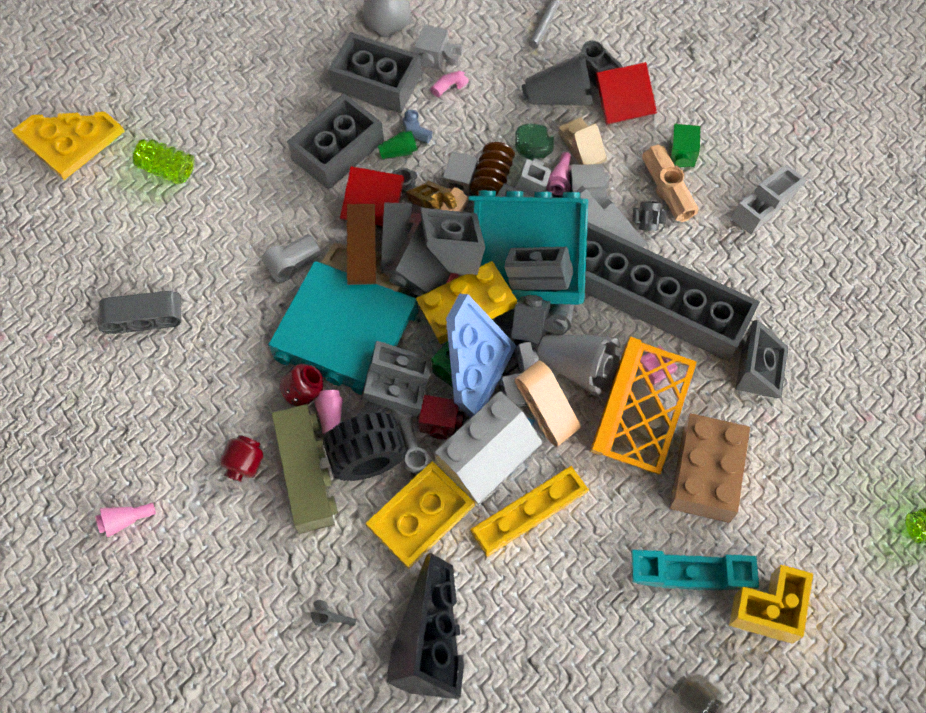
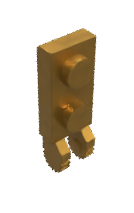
(431, 196)

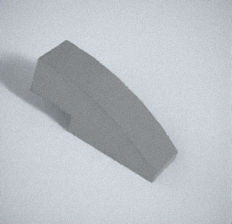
(767, 199)
(610, 218)

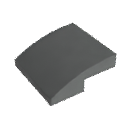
(396, 378)

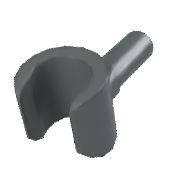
(325, 616)

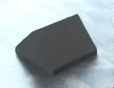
(762, 362)

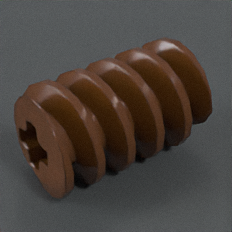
(492, 168)

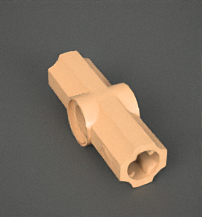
(664, 173)

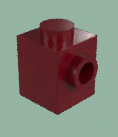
(440, 417)

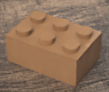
(710, 468)

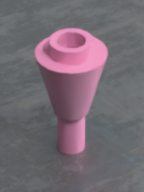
(560, 177)
(117, 518)

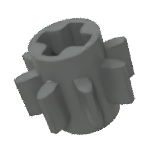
(649, 215)

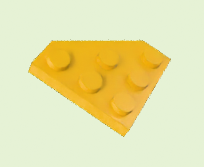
(68, 139)

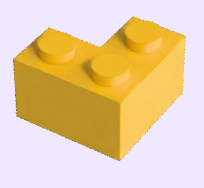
(779, 612)

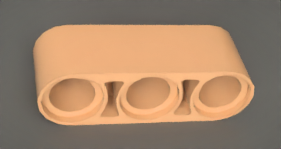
(547, 403)

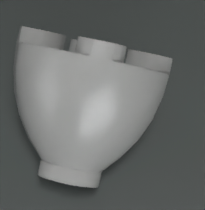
(386, 15)

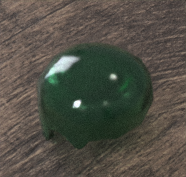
(533, 141)

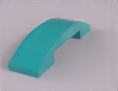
(694, 572)

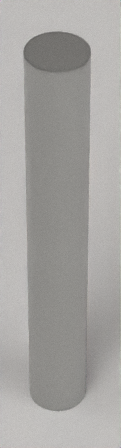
(544, 23)

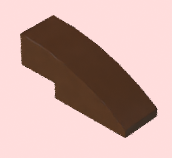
(361, 244)

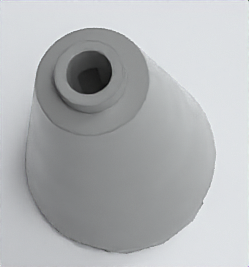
(581, 358)

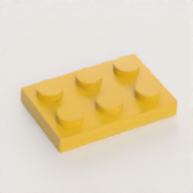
(486, 289)
(420, 514)

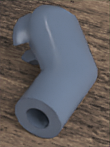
(412, 124)

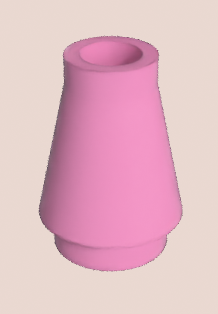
(329, 409)

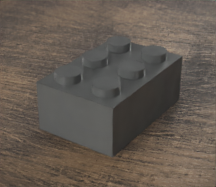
(375, 72)
(336, 141)

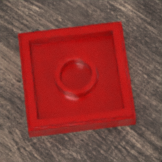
(626, 93)
(371, 187)

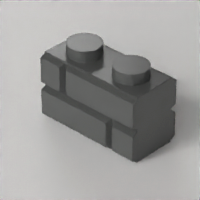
(539, 268)

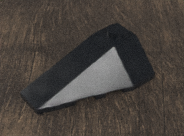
(425, 648)

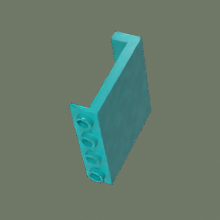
(534, 223)
(339, 324)

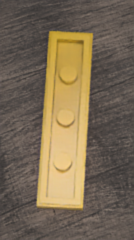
(529, 511)

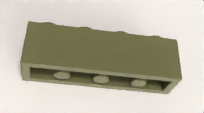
(303, 469)

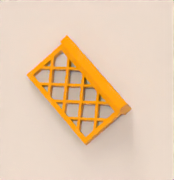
(618, 396)

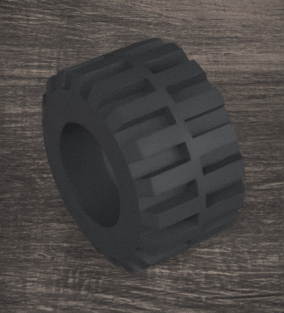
(364, 446)

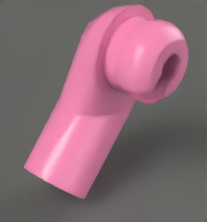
(447, 80)

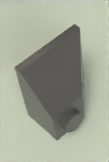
(454, 239)

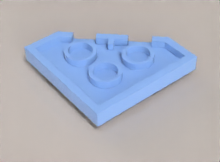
(477, 354)

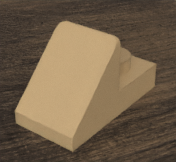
(583, 142)

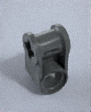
(598, 59)

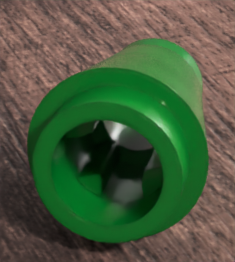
(398, 146)

